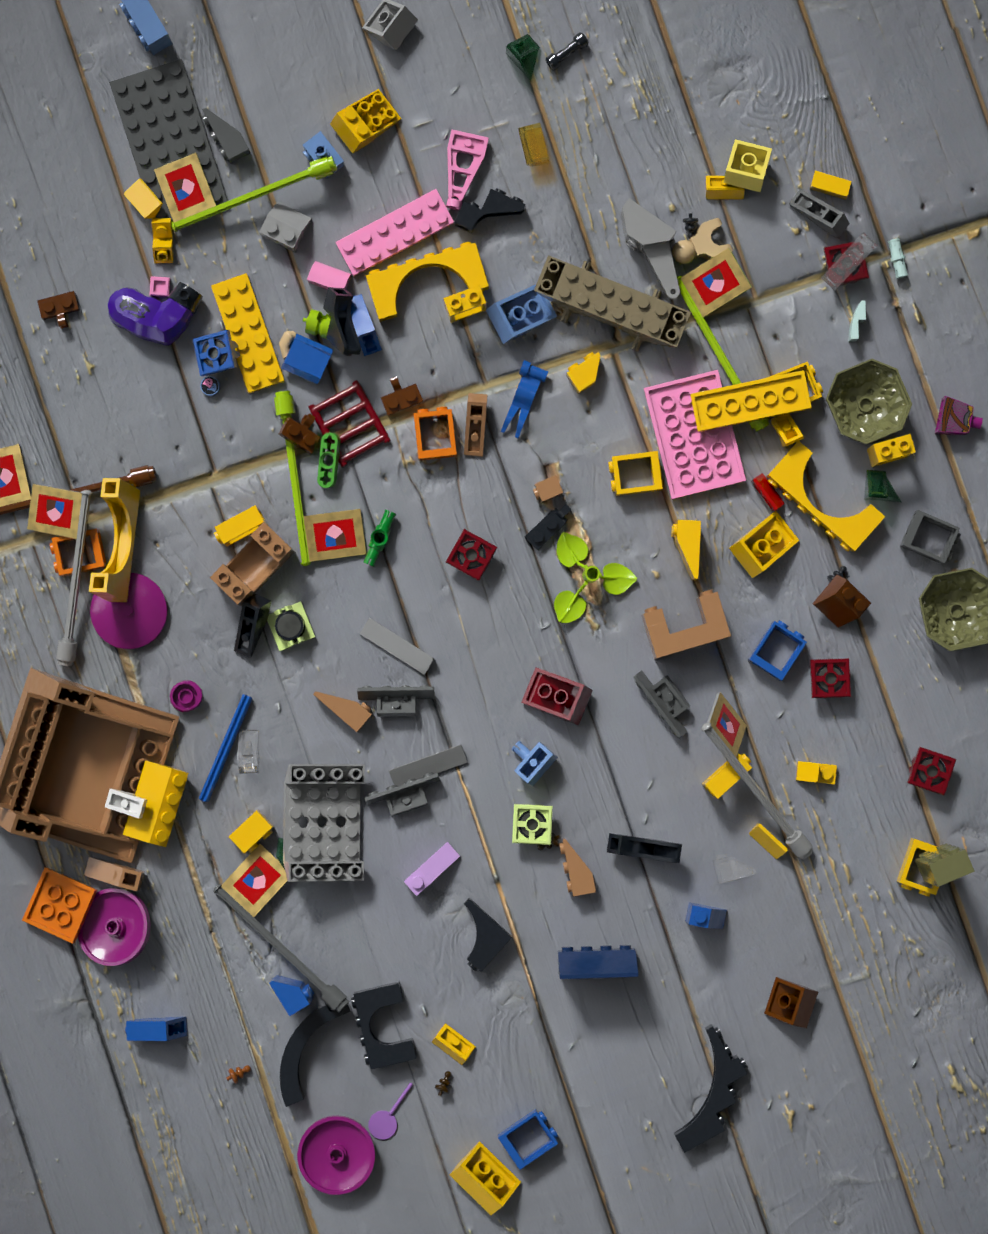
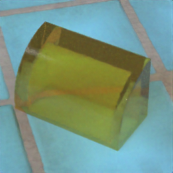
(533, 145)

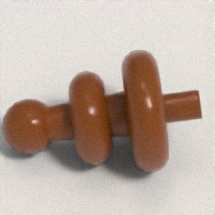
(239, 1073)

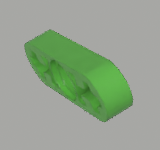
(331, 474)

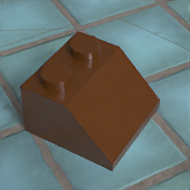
(841, 602)
(791, 1003)

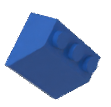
(292, 993)

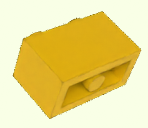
(251, 832)

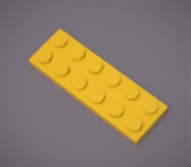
(248, 330)
(751, 401)

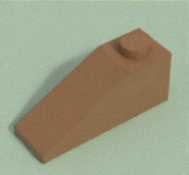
(475, 424)
(349, 711)

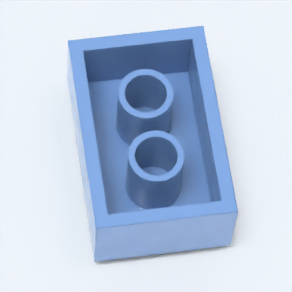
(146, 22)

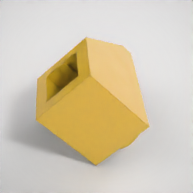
(584, 374)

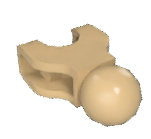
(699, 245)

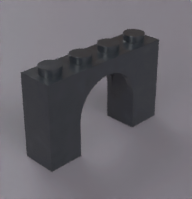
(378, 1052)

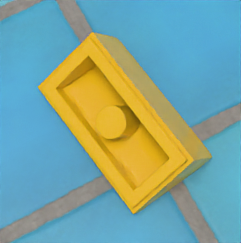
(830, 185)
(719, 190)
(143, 199)
(768, 841)
(453, 1044)

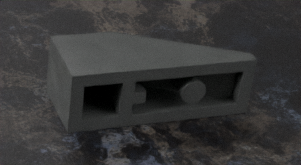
(820, 213)

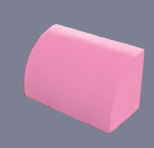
(328, 276)

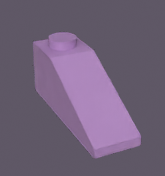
(431, 868)

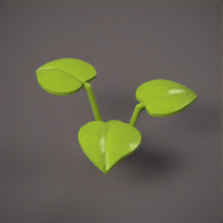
(616, 577)

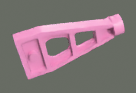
(467, 144)

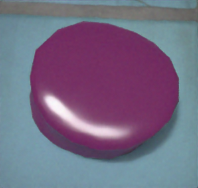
(186, 696)

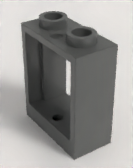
(913, 526)

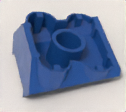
(307, 359)

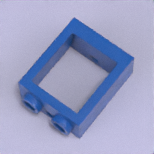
(767, 667)
(511, 1149)

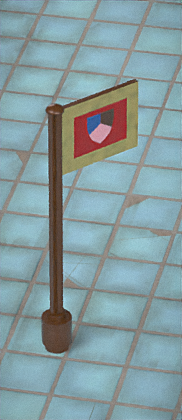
(15, 489)

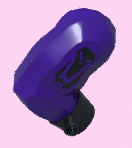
(149, 317)

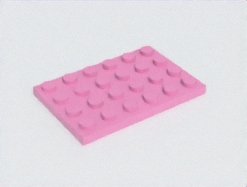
(691, 458)

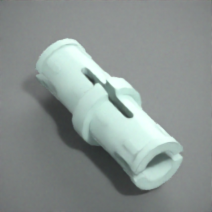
(897, 258)

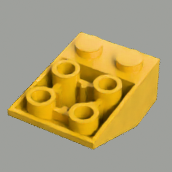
(364, 120)

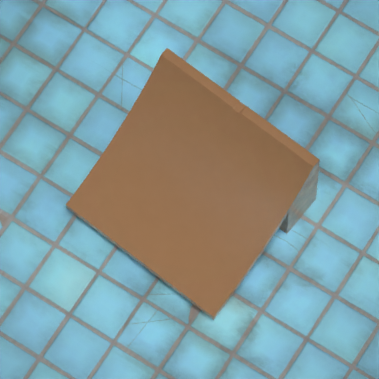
(68, 754)

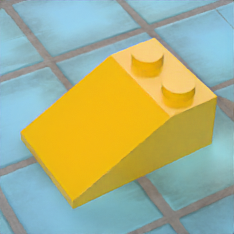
(687, 540)
(764, 544)

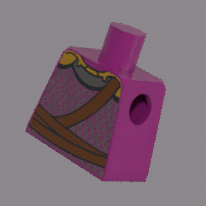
(956, 418)

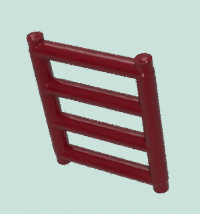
(364, 404)

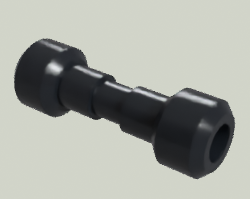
(554, 60)

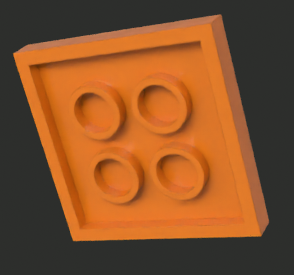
(59, 905)

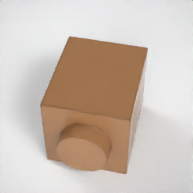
(547, 489)

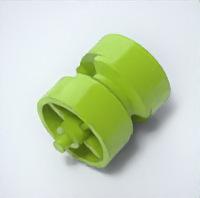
(317, 323)

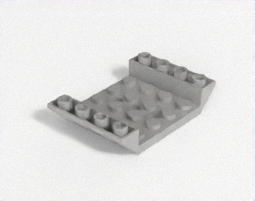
(328, 851)

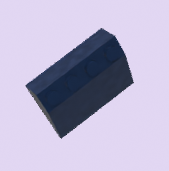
(597, 962)

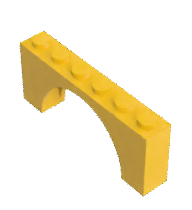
(386, 283)
(789, 478)
(123, 503)

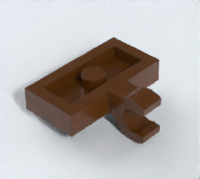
(58, 306)
(401, 398)
(300, 434)

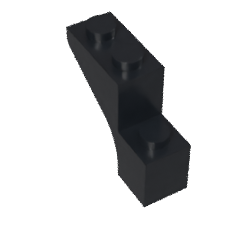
(495, 205)
(341, 328)
(644, 848)

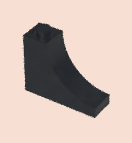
(489, 937)

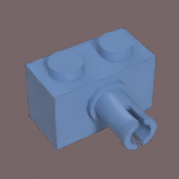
(319, 147)
(534, 762)

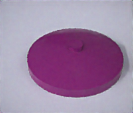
(131, 622)
(115, 927)
(336, 1155)

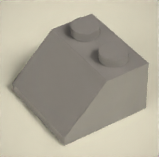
(390, 23)
(285, 226)

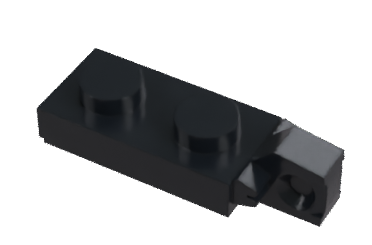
(548, 527)

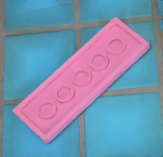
(394, 232)

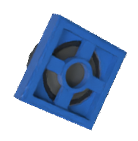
(215, 351)

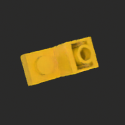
(162, 240)

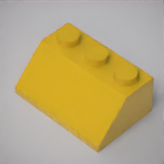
(485, 1178)

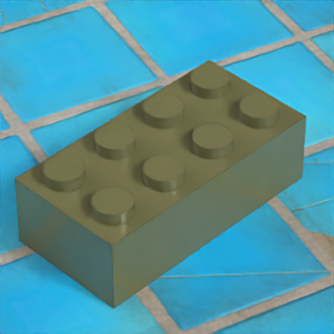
(944, 864)

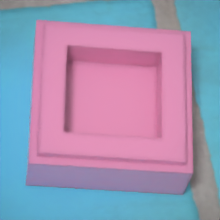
(159, 286)

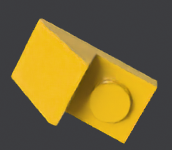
(786, 429)
(816, 772)

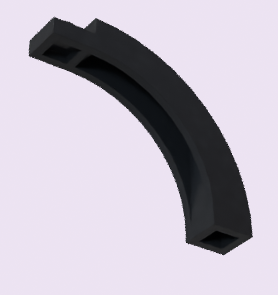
(289, 1068)

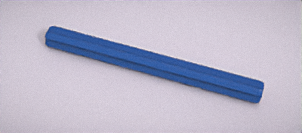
(225, 748)

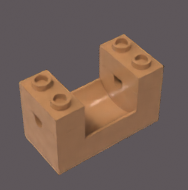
(253, 564)
(712, 629)

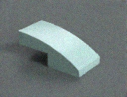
(858, 317)

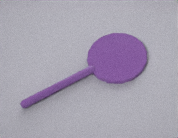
(383, 1123)

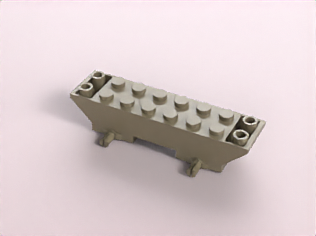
(612, 303)

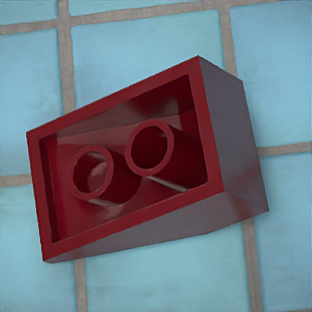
(557, 696)

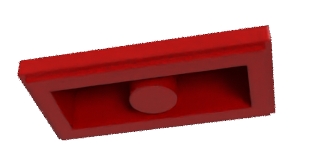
(767, 492)

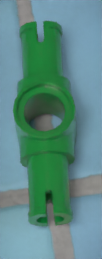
(384, 528)

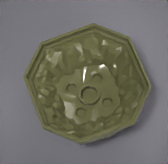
(868, 401)
(956, 609)

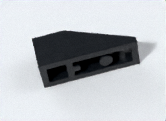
(251, 624)

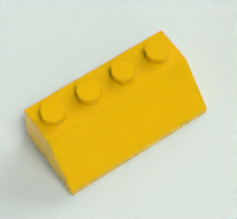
(163, 791)

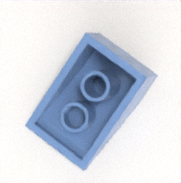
(520, 314)

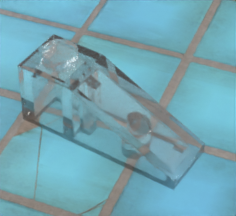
(849, 261)

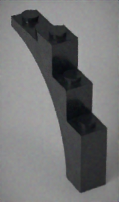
(720, 1096)

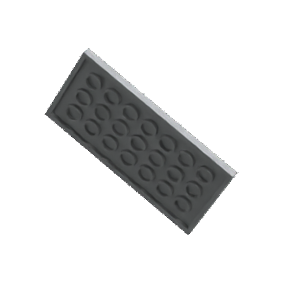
(164, 125)

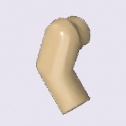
(285, 341)

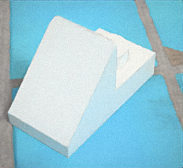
(126, 803)

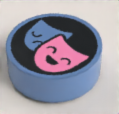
(210, 386)

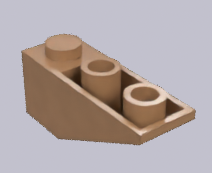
(114, 874)
(580, 876)

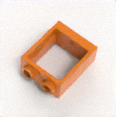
(435, 453)
(97, 549)

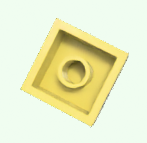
(747, 165)

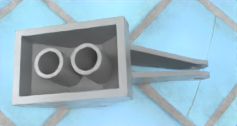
(652, 237)

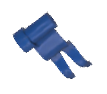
(525, 394)

